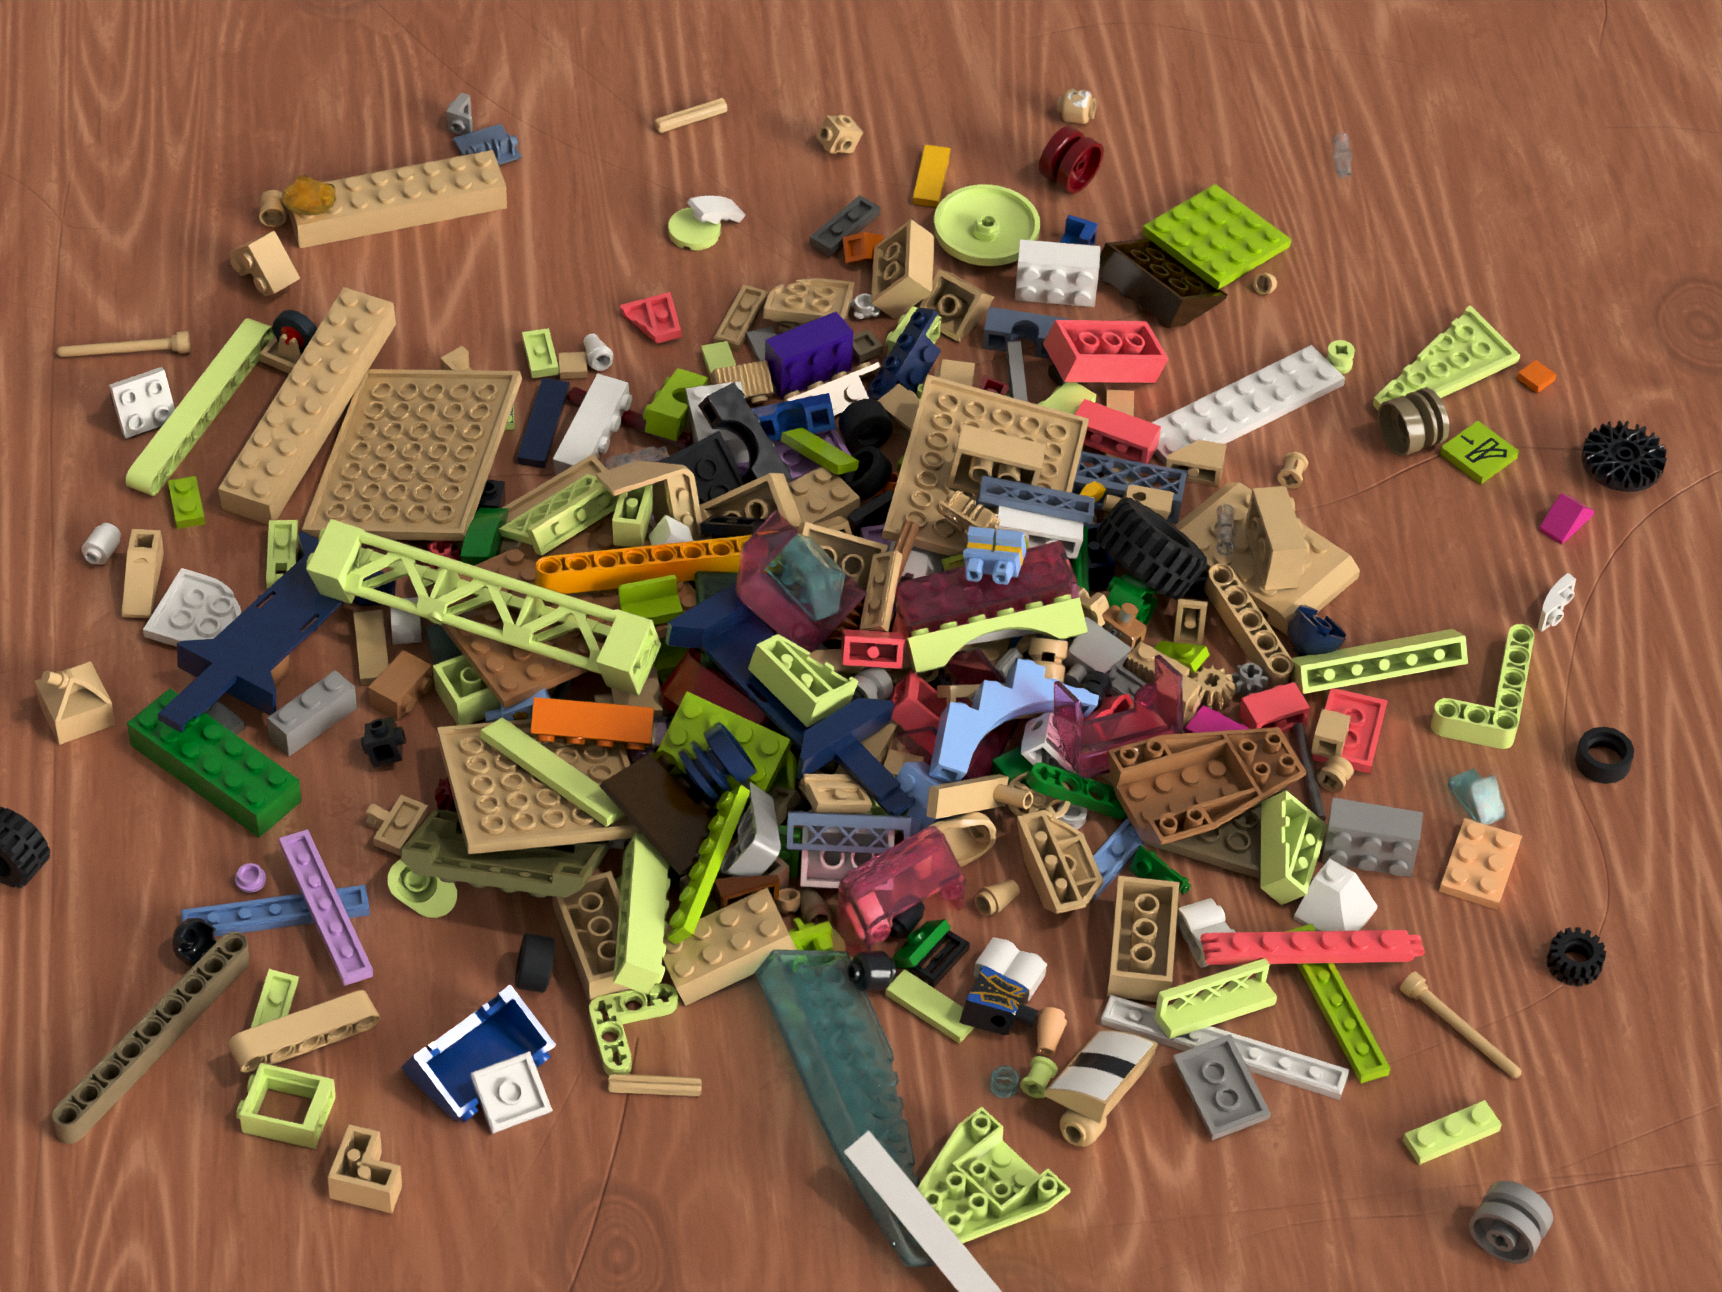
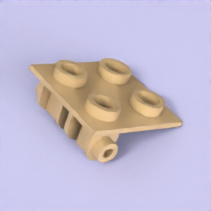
(959, 509)

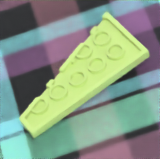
(1454, 359)

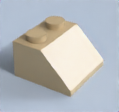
(957, 303)

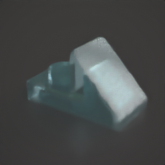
(1478, 796)

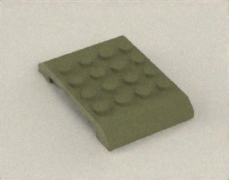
(555, 871)

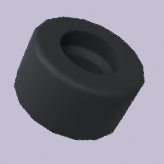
(865, 424)
(534, 962)

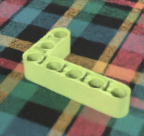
(1496, 724)

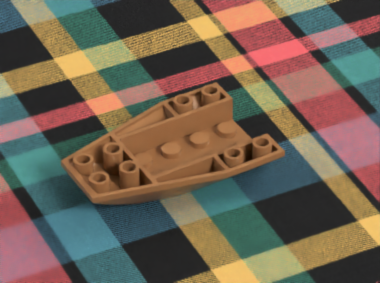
(1199, 780)

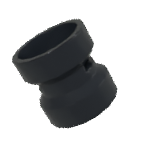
(1099, 684)

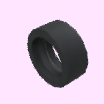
(878, 472)
(1607, 738)

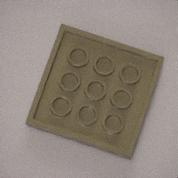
(1229, 846)

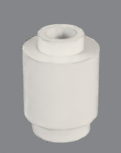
(101, 543)

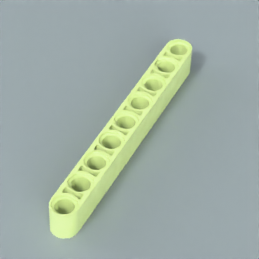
(199, 408)

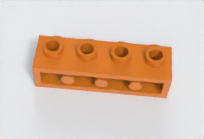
(592, 722)

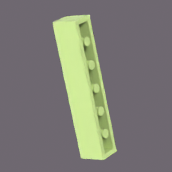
(1379, 661)
(641, 916)

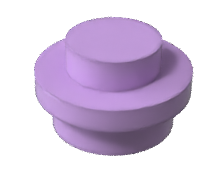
(250, 878)

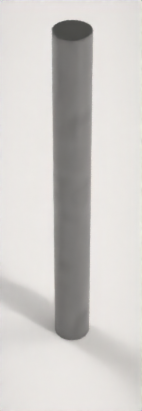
(1310, 778)

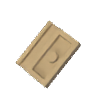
(835, 794)

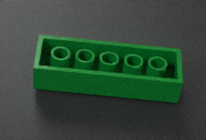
(217, 766)

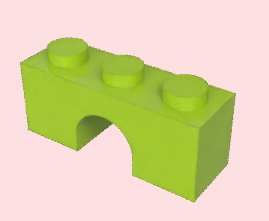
(669, 410)

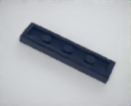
(543, 422)

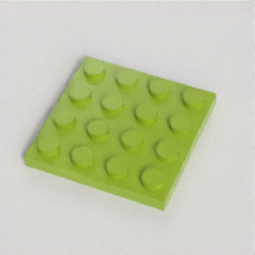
(1216, 236)
(761, 744)

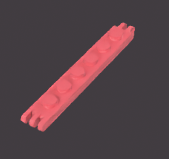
(1311, 947)

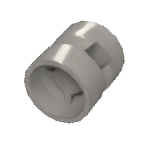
(873, 684)

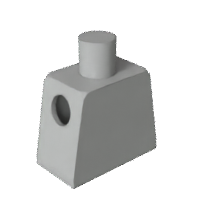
(1094, 652)

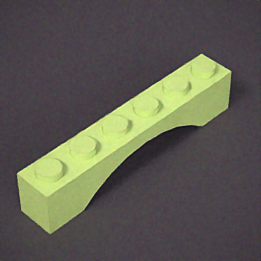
(1055, 621)

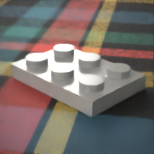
(1221, 1087)

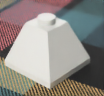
(1336, 901)

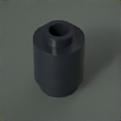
(906, 921)

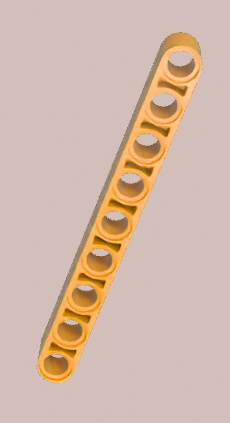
(627, 565)

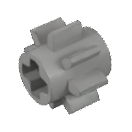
(1249, 679)

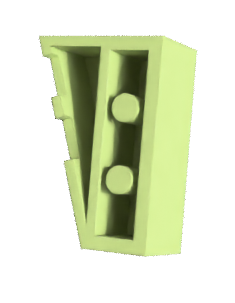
(799, 681)
(1288, 847)

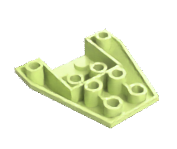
(984, 1183)

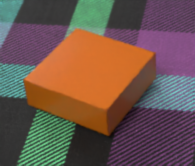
(1536, 376)

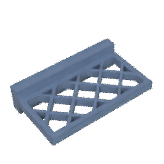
(1117, 486)

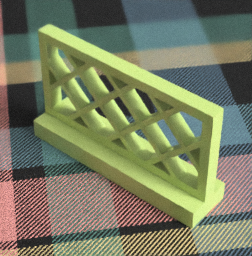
(562, 515)

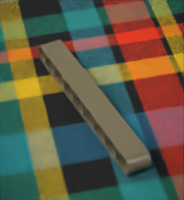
(206, 979)

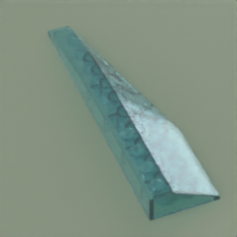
(844, 1069)

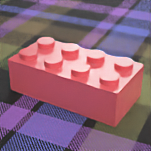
(1105, 351)

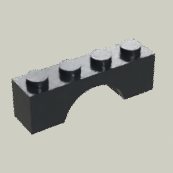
(729, 411)

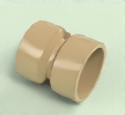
(1053, 647)

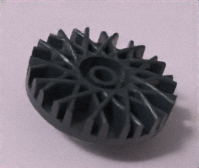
(1623, 457)

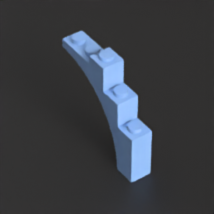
(992, 705)

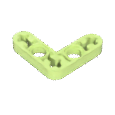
(618, 1014)

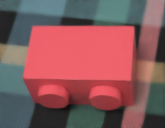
(872, 648)
(1274, 708)

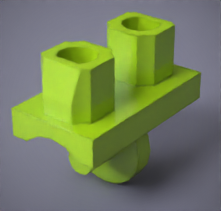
(811, 936)

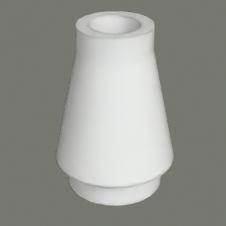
(598, 354)

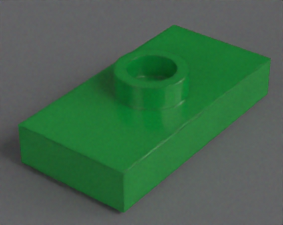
(920, 943)

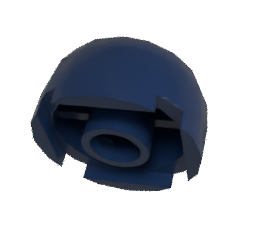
(1312, 633)

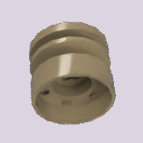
(1413, 421)

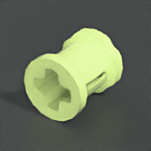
(1036, 1082)

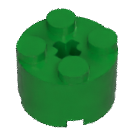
(1134, 591)

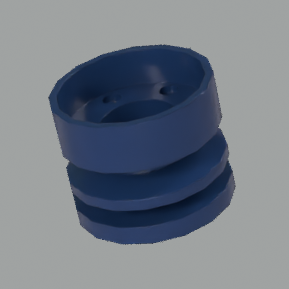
(717, 762)

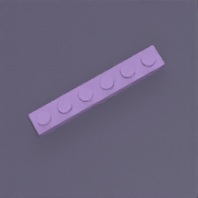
(326, 907)

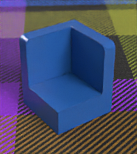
(1079, 231)

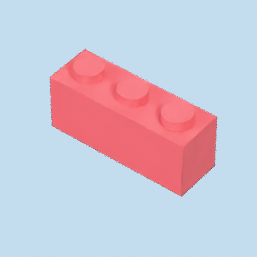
(1119, 432)

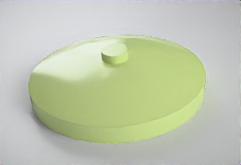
(985, 224)

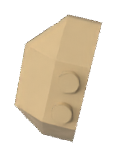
(1058, 862)

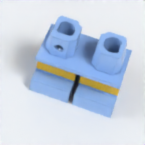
(994, 554)

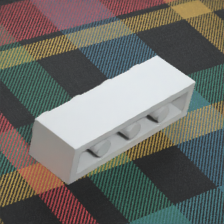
(594, 422)

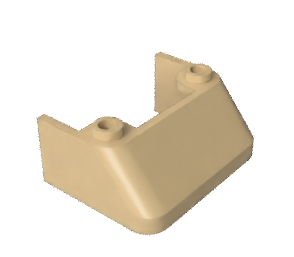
(673, 490)

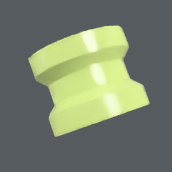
(1340, 355)

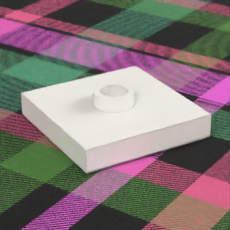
(510, 1092)

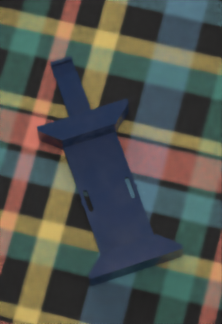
(729, 635)
(255, 643)

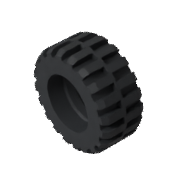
(1151, 548)

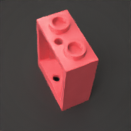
(916, 703)

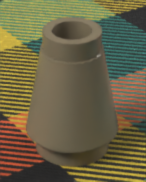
(813, 907)

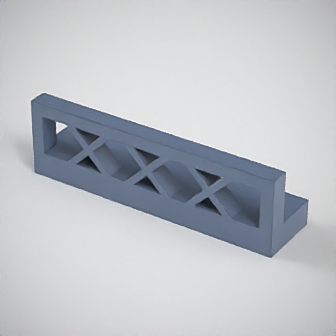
(1035, 499)
(845, 820)

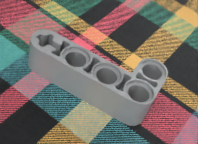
(757, 837)

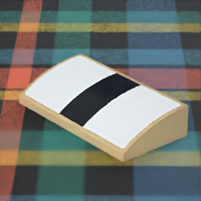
(1102, 1073)

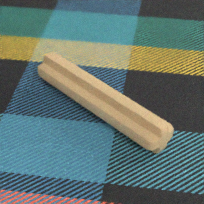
(691, 115)
(655, 1084)

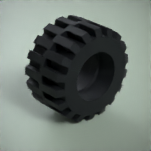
(21, 849)

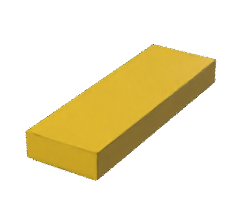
(931, 176)

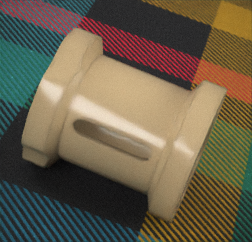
(1295, 471)

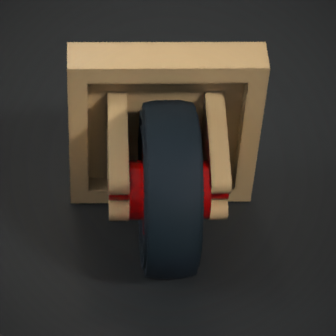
(291, 336)

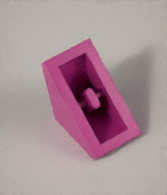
(1565, 518)

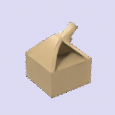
(74, 702)

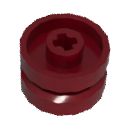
(1071, 159)

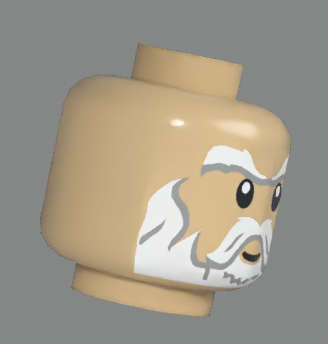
(1077, 106)

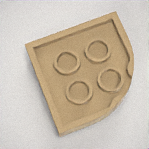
(809, 300)

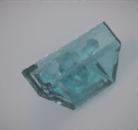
(809, 576)

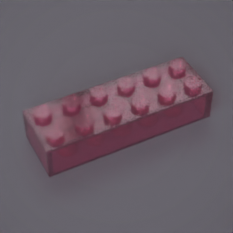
(951, 597)

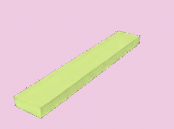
(551, 770)

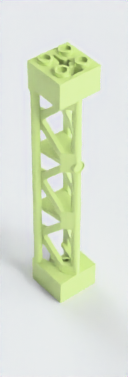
(342, 564)

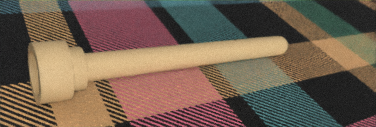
(178, 343)
(1415, 987)

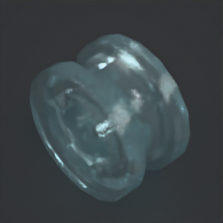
(1003, 1073)

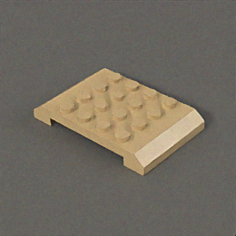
(1326, 571)

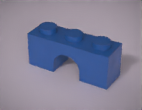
(811, 413)

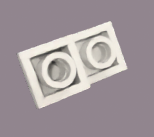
(715, 208)
(1555, 601)

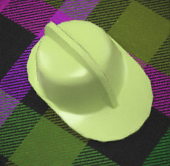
(421, 893)

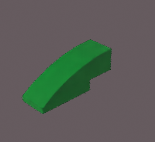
(483, 535)

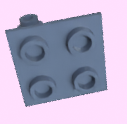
(488, 139)

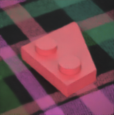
(654, 317)

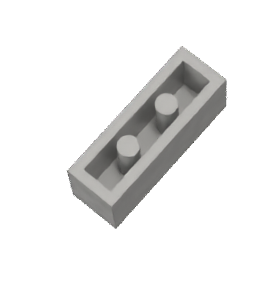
(312, 713)

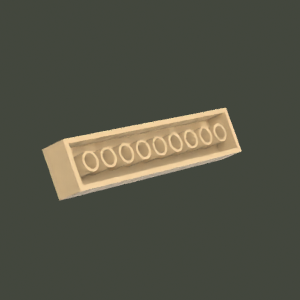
(307, 406)

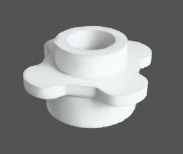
(863, 307)

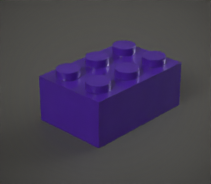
(809, 353)

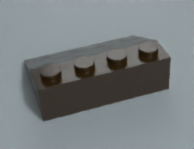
(1157, 282)
(664, 807)

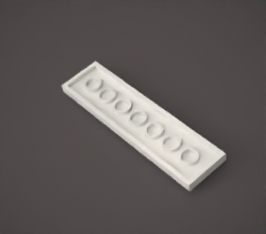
(1249, 402)

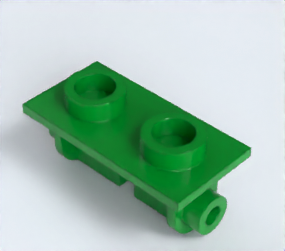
(1149, 866)

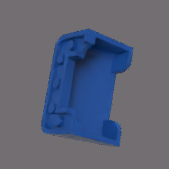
(485, 1038)

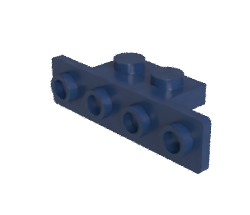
(909, 358)

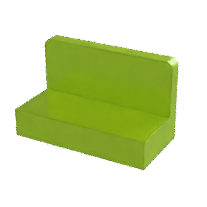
(651, 599)

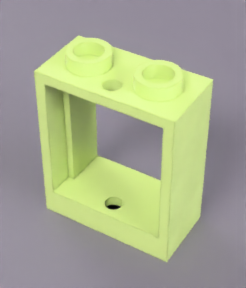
(289, 1081)

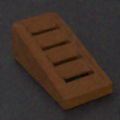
(736, 888)

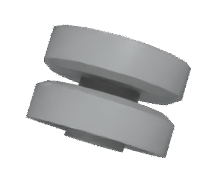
(1511, 1222)

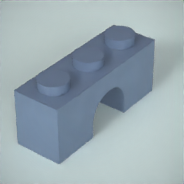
(1012, 325)

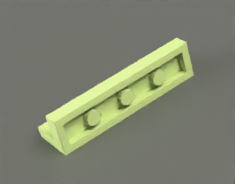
(1214, 1003)

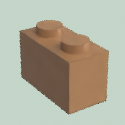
(400, 685)

